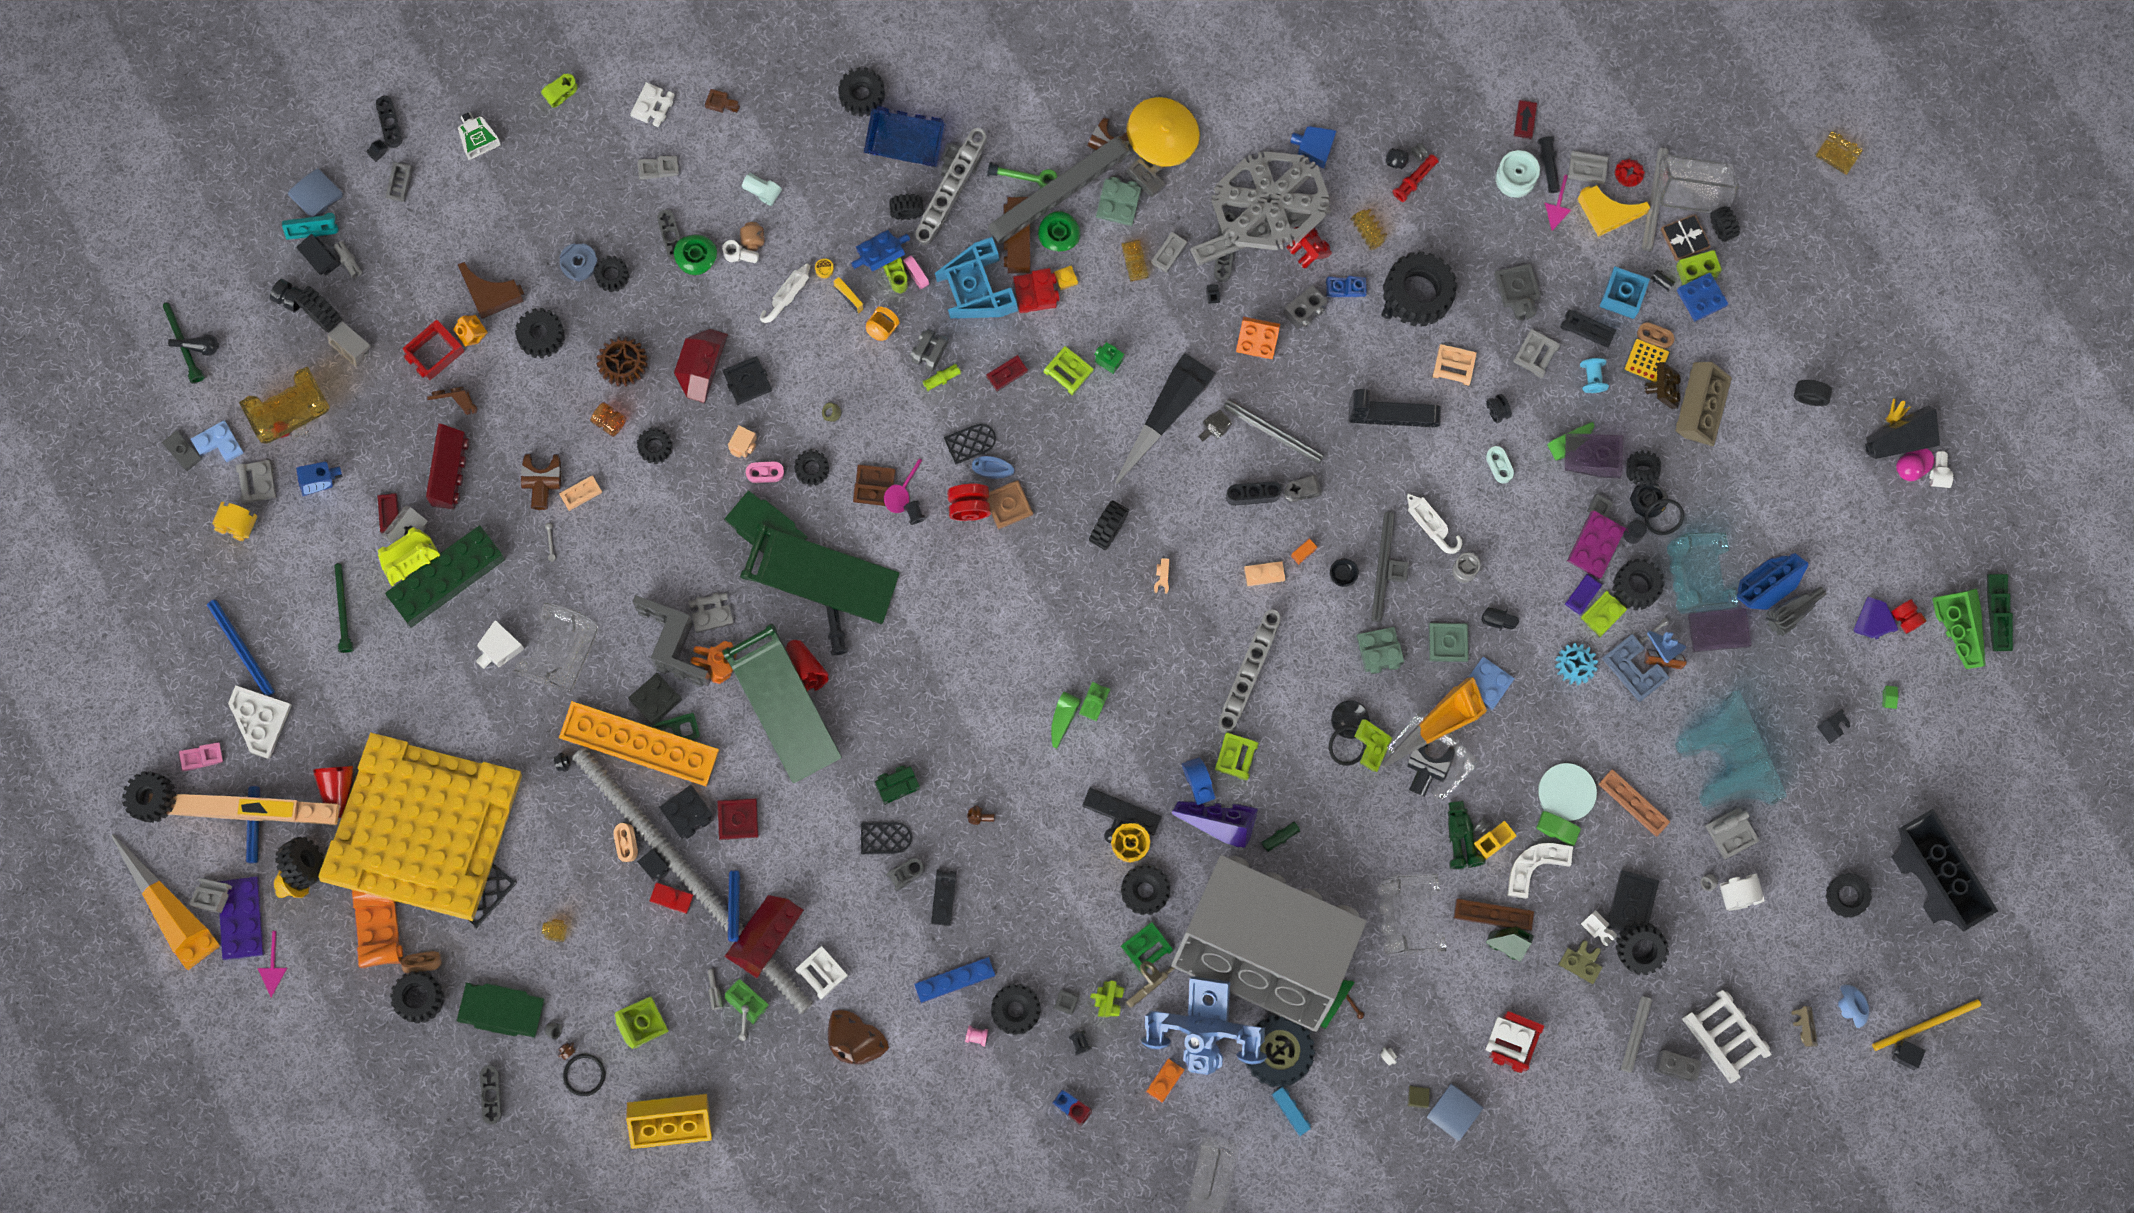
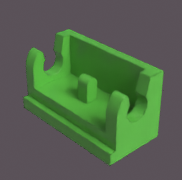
(742, 995)

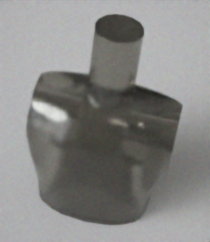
(1216, 425)

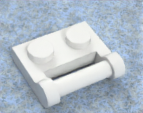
(826, 967)
(1513, 1034)

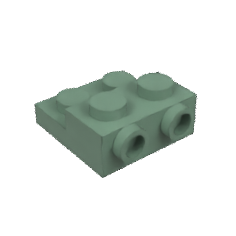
(1118, 201)
(1380, 650)

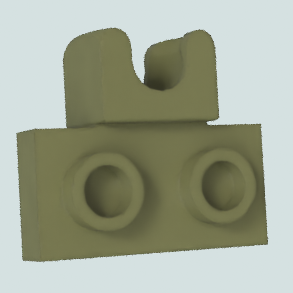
(1581, 962)

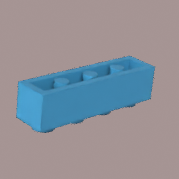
(1290, 1110)

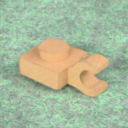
(1162, 571)

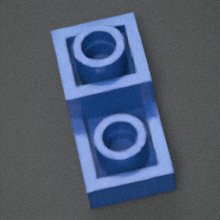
(1346, 287)

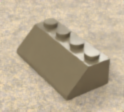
(1703, 403)

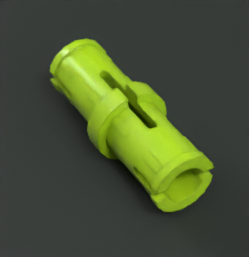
(941, 377)

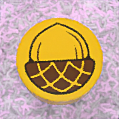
(824, 268)

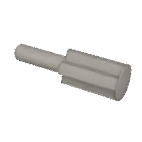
(714, 992)

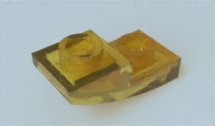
(1134, 260)

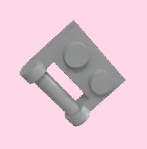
(1532, 348)
(262, 480)

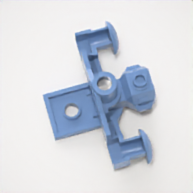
(1204, 1027)

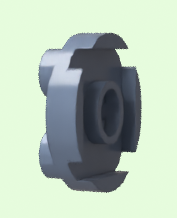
(581, 271)

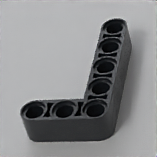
(1389, 413)

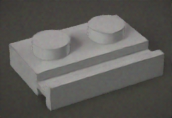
(1587, 167)
(210, 895)

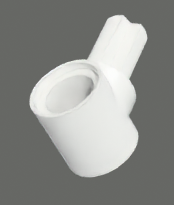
(740, 253)
(1941, 475)

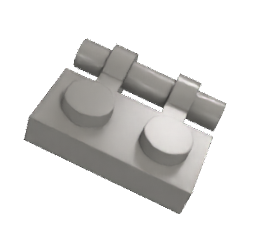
(712, 618)

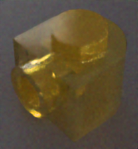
(554, 930)

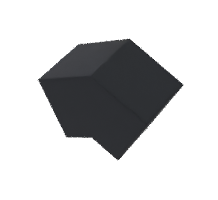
(377, 150)
(1213, 294)

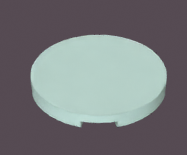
(1567, 791)

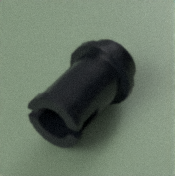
(1662, 280)

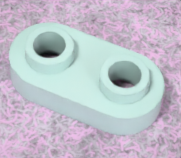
(1502, 464)

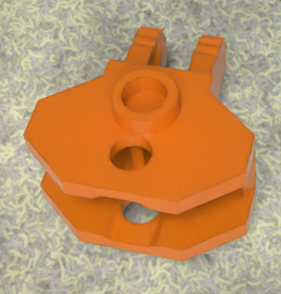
(716, 663)

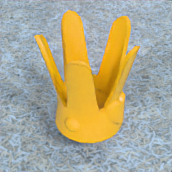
(1897, 414)

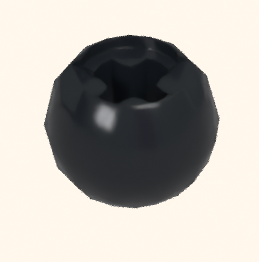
(1397, 158)

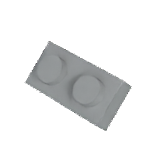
(1169, 252)

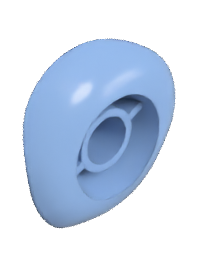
(1854, 1005)

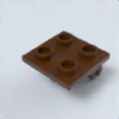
(459, 395)

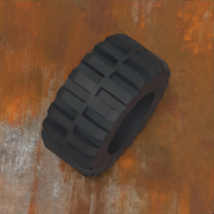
(1430, 269)

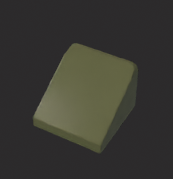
(1418, 1097)

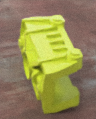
(406, 555)

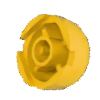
(1129, 834)

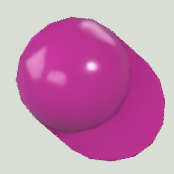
(1915, 464)

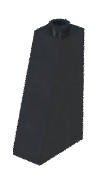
(1906, 435)

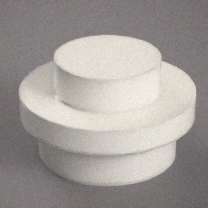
(1389, 1056)

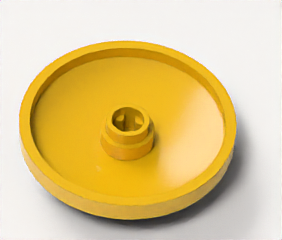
(1162, 131)

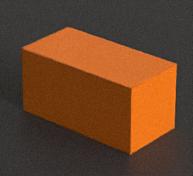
(1304, 551)

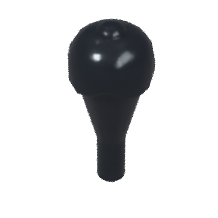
(205, 344)

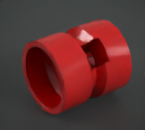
(1908, 616)

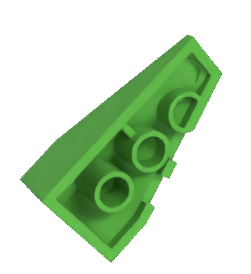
(1963, 621)

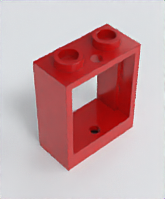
(433, 329)

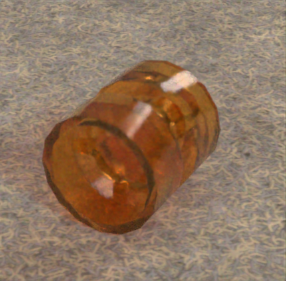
(608, 419)

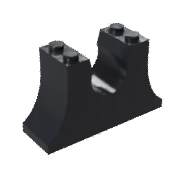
(1947, 877)

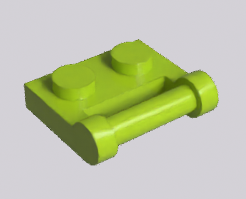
(1071, 365)
(1230, 753)

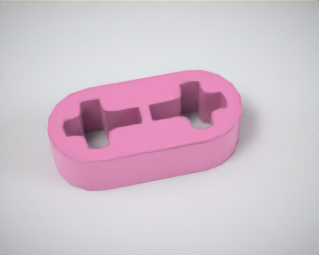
(916, 272)

